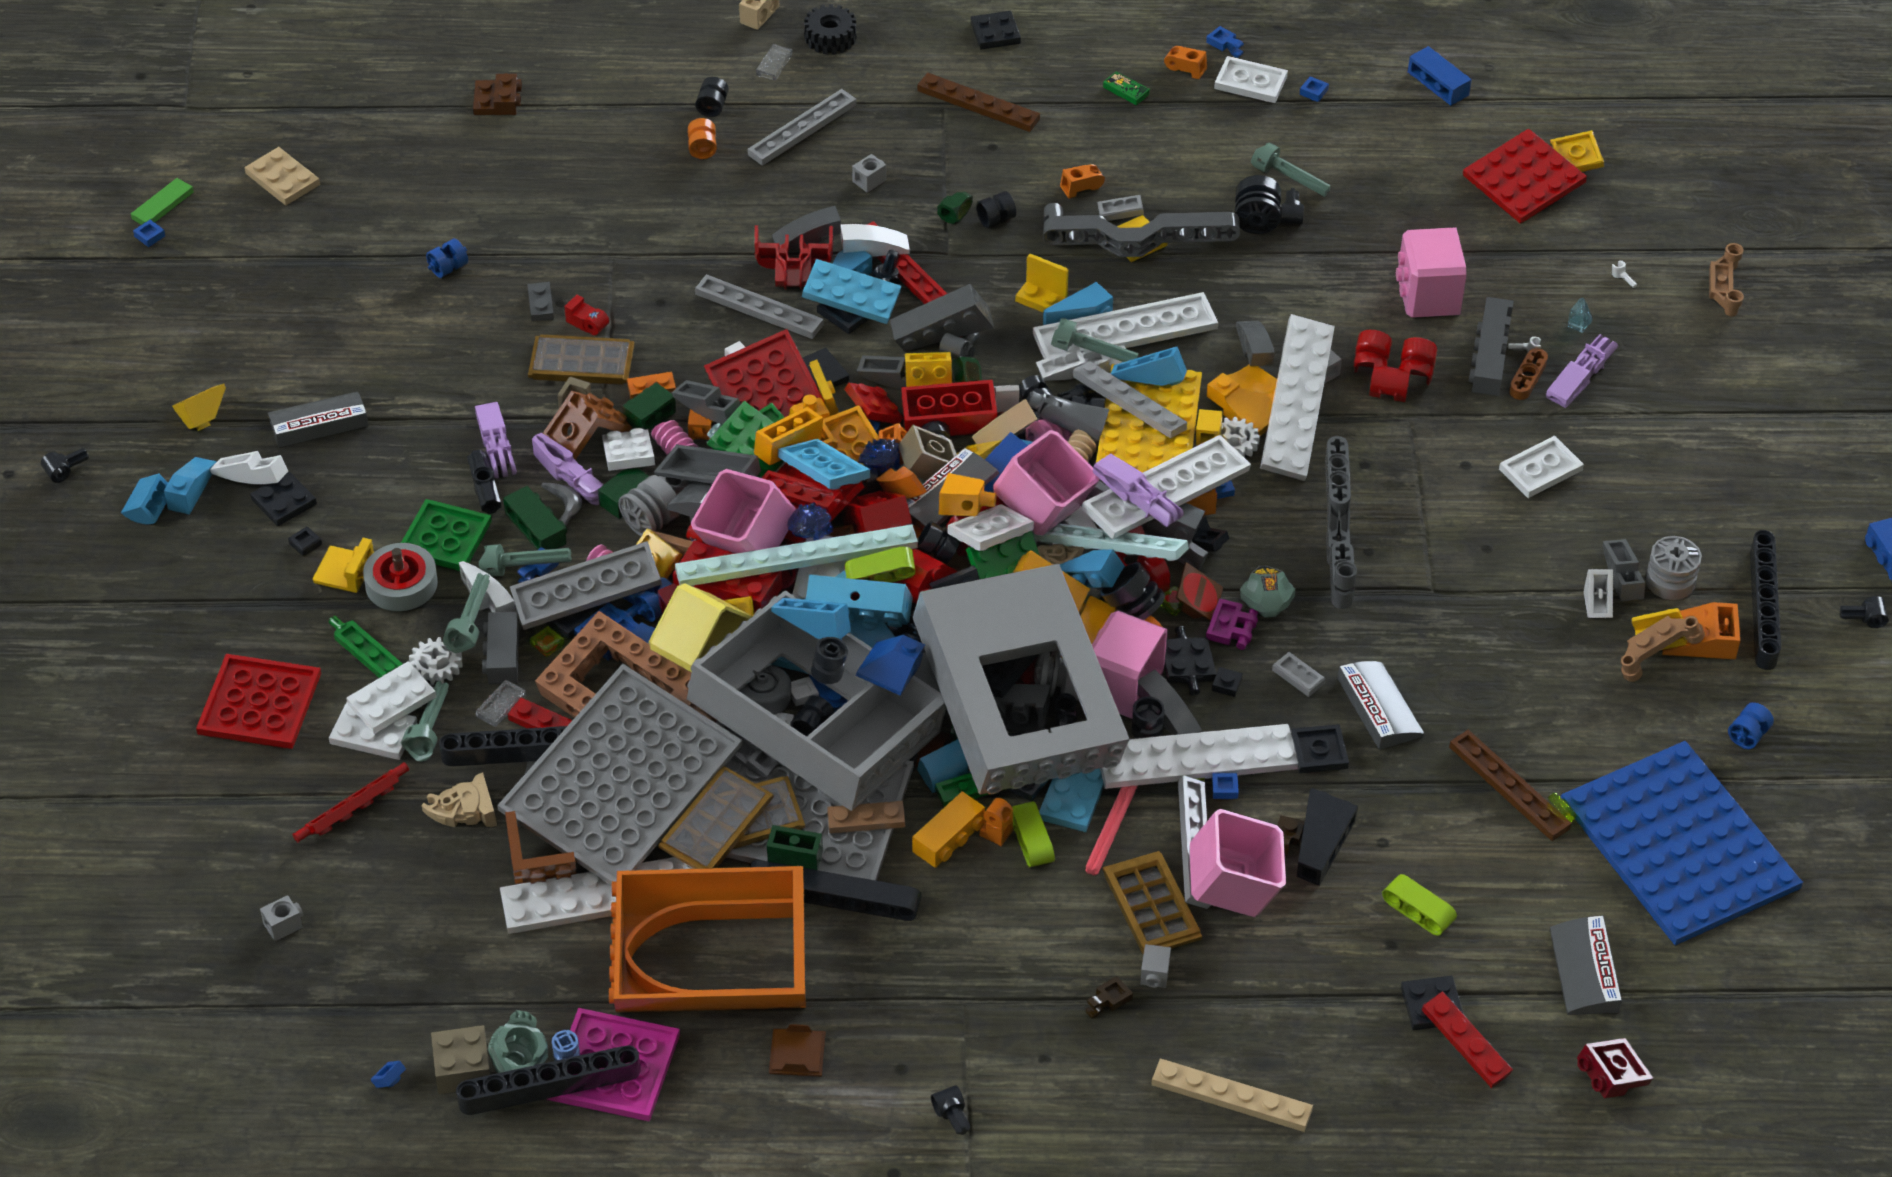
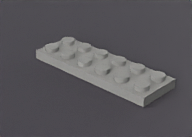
(585, 585)

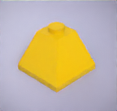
(201, 407)

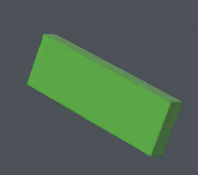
(162, 202)

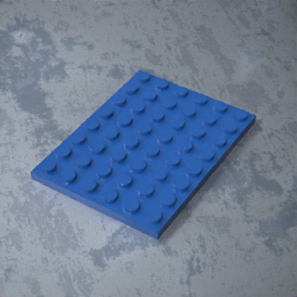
(1681, 842)

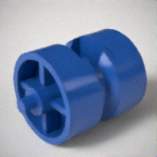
(447, 258)
(649, 601)
(1750, 725)

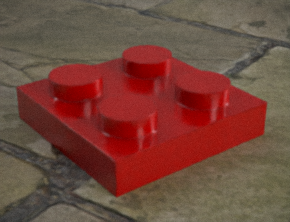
(874, 403)

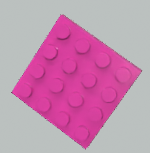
(655, 1046)

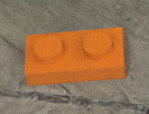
(638, 384)

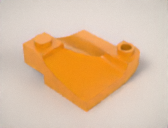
(1245, 395)
(848, 432)

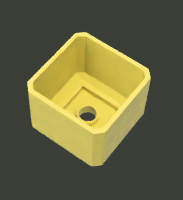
(693, 625)

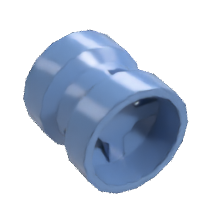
(565, 1045)

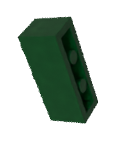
(535, 519)

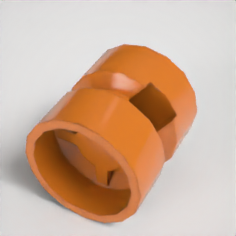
(702, 138)

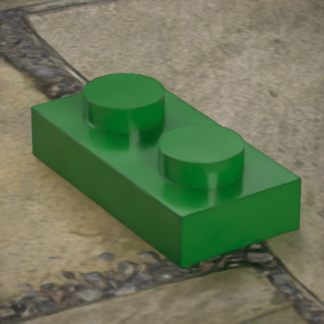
(949, 789)

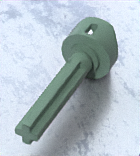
(1270, 159)
(1068, 335)
(496, 558)
(463, 629)
(420, 738)

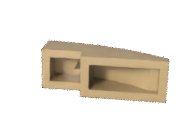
(1013, 420)

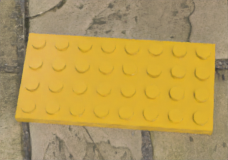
(1139, 442)

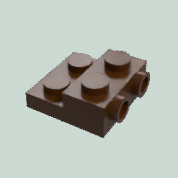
(497, 95)

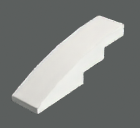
(1062, 365)

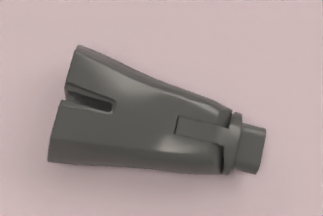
(1070, 414)

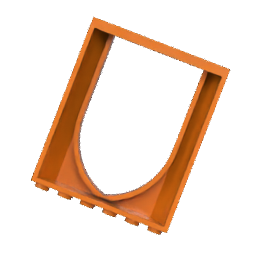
(661, 898)

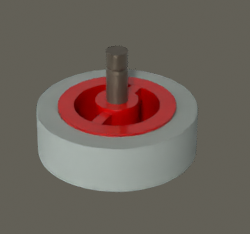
(400, 576)

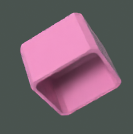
(1431, 272)
(1046, 482)
(742, 513)
(1126, 652)
(1237, 863)

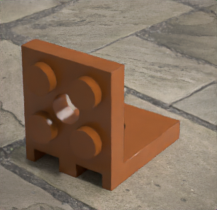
(585, 416)
(537, 868)

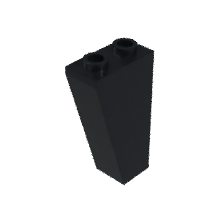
(1324, 833)

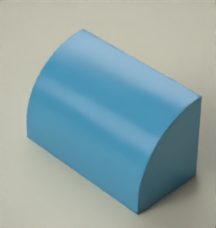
(146, 500)
(943, 765)

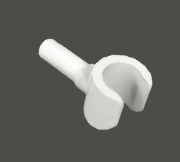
(1619, 272)
(1533, 343)

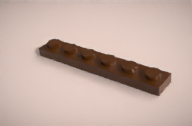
(978, 102)
(1510, 785)

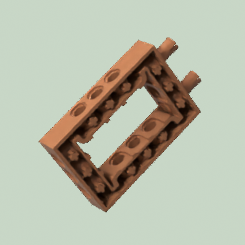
(561, 678)

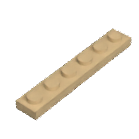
(1232, 1095)

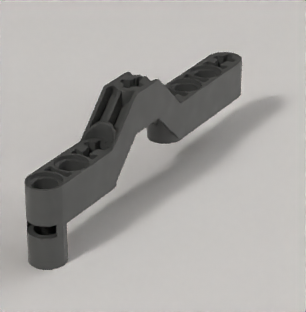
(1138, 240)
(1340, 553)

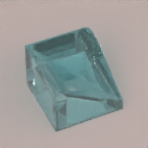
(1580, 316)

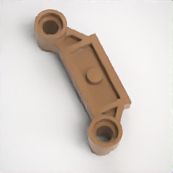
(1722, 280)
(1655, 639)

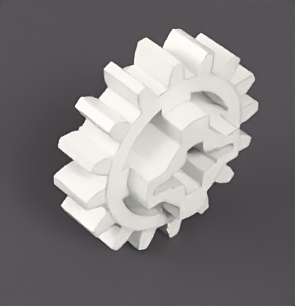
(1236, 435)
(435, 661)

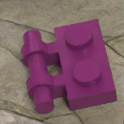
(1224, 622)

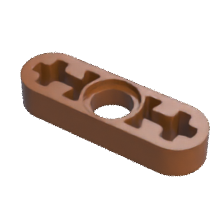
(1528, 381)

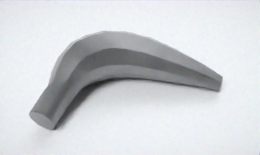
(570, 498)

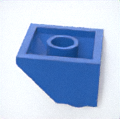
(892, 663)

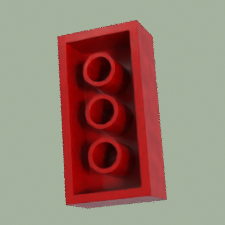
(961, 405)
(876, 511)
(760, 587)

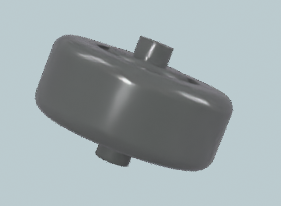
(770, 689)

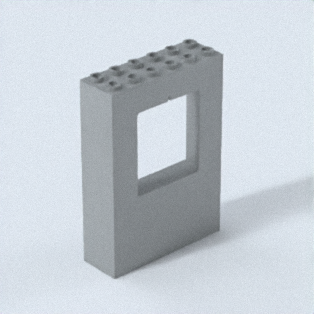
(1006, 621)
(850, 749)

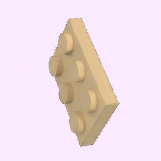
(282, 176)

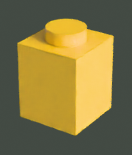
(1208, 425)

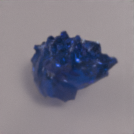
(881, 454)
(810, 522)

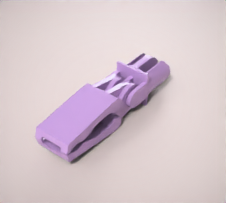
(1577, 374)
(494, 438)
(563, 466)
(1132, 486)

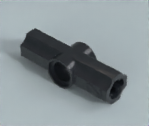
(484, 481)

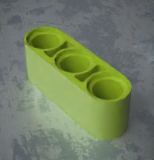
(882, 566)
(1032, 835)
(1419, 904)

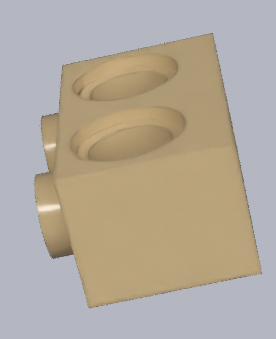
(756, 12)

